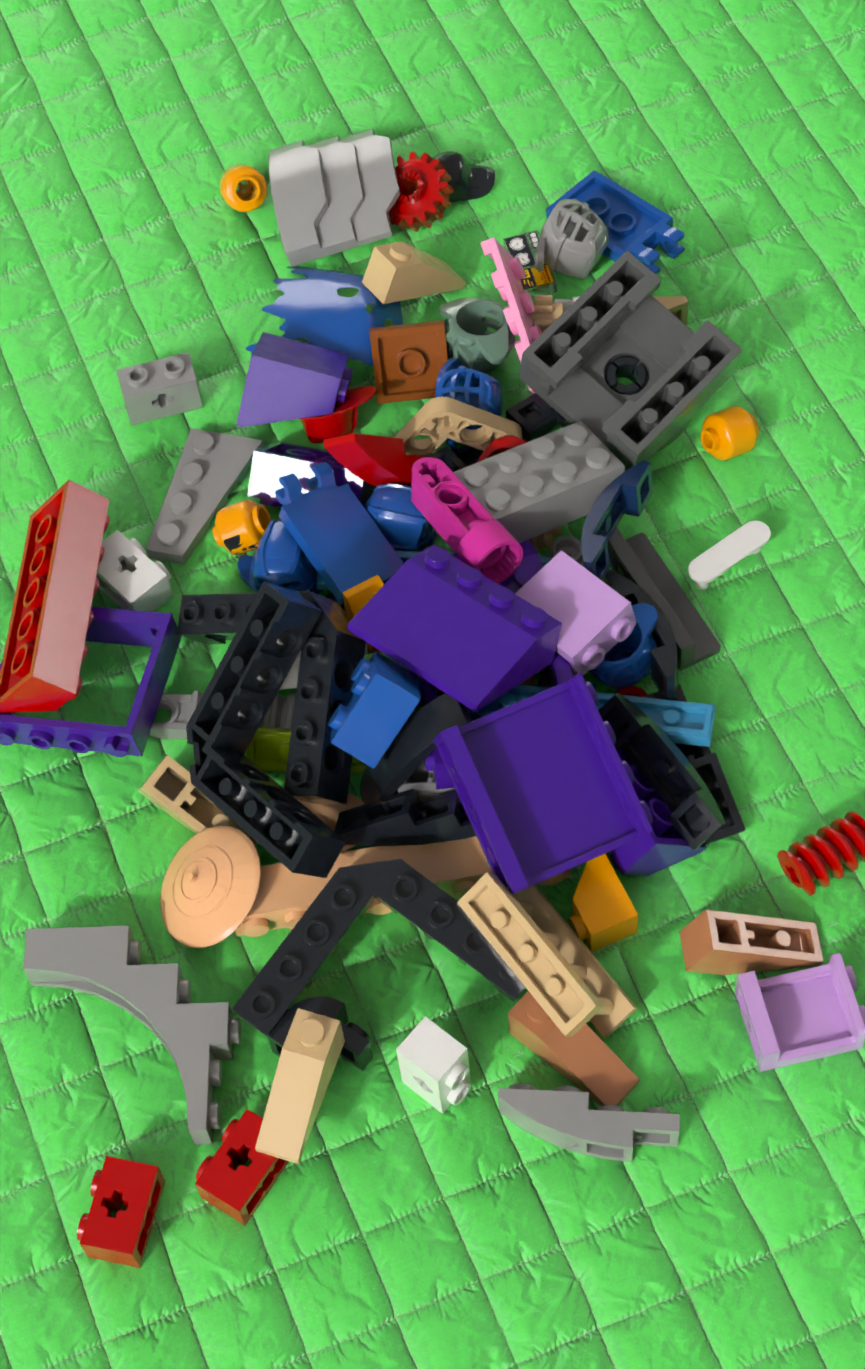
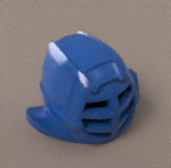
(470, 388)
(399, 518)
(278, 561)
(630, 659)

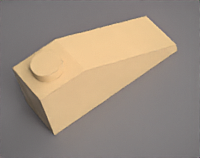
(406, 273)
(172, 792)
(300, 1084)

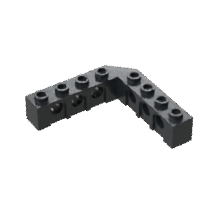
(328, 658)
(229, 720)
(338, 906)

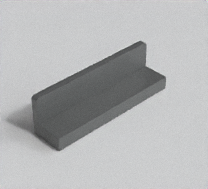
(641, 563)

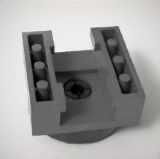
(627, 333)

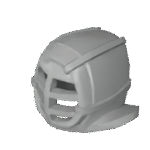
(571, 239)

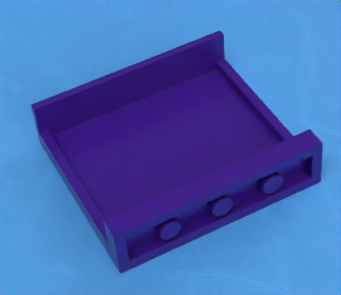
(544, 784)

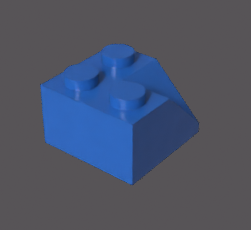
(378, 710)

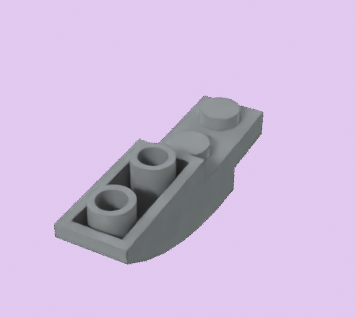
(566, 1121)

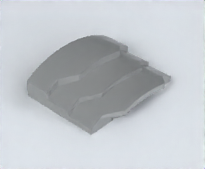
(333, 194)

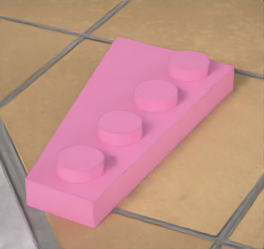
(510, 287)

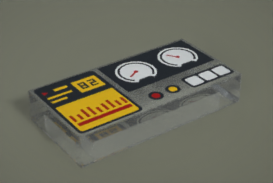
(525, 247)

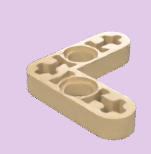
(451, 423)

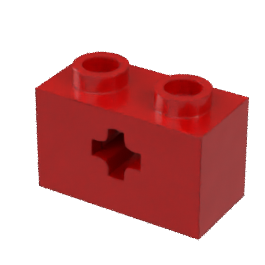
(240, 1189)
(126, 1235)

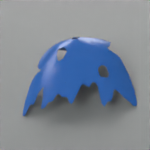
(327, 319)

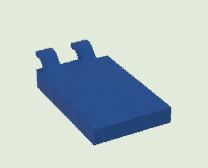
(629, 220)
(335, 531)

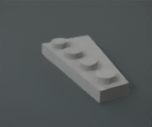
(199, 488)

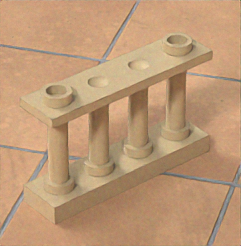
(547, 957)

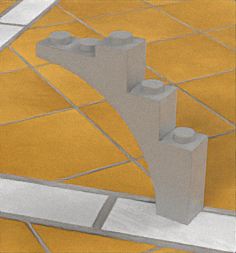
(108, 965)

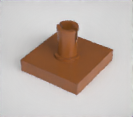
(407, 360)

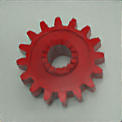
(432, 195)

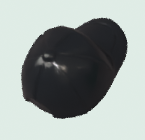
(467, 179)

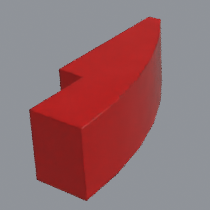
(373, 458)

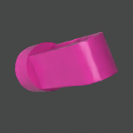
(463, 520)

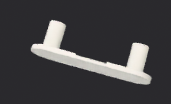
(728, 552)

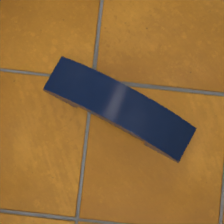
(624, 495)

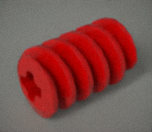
(825, 853)

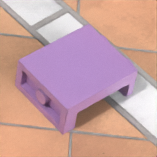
(590, 611)
(801, 1014)

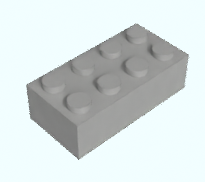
(543, 480)

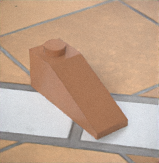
(746, 943)
(580, 1058)

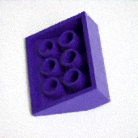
(457, 628)

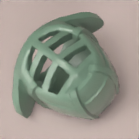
(468, 333)

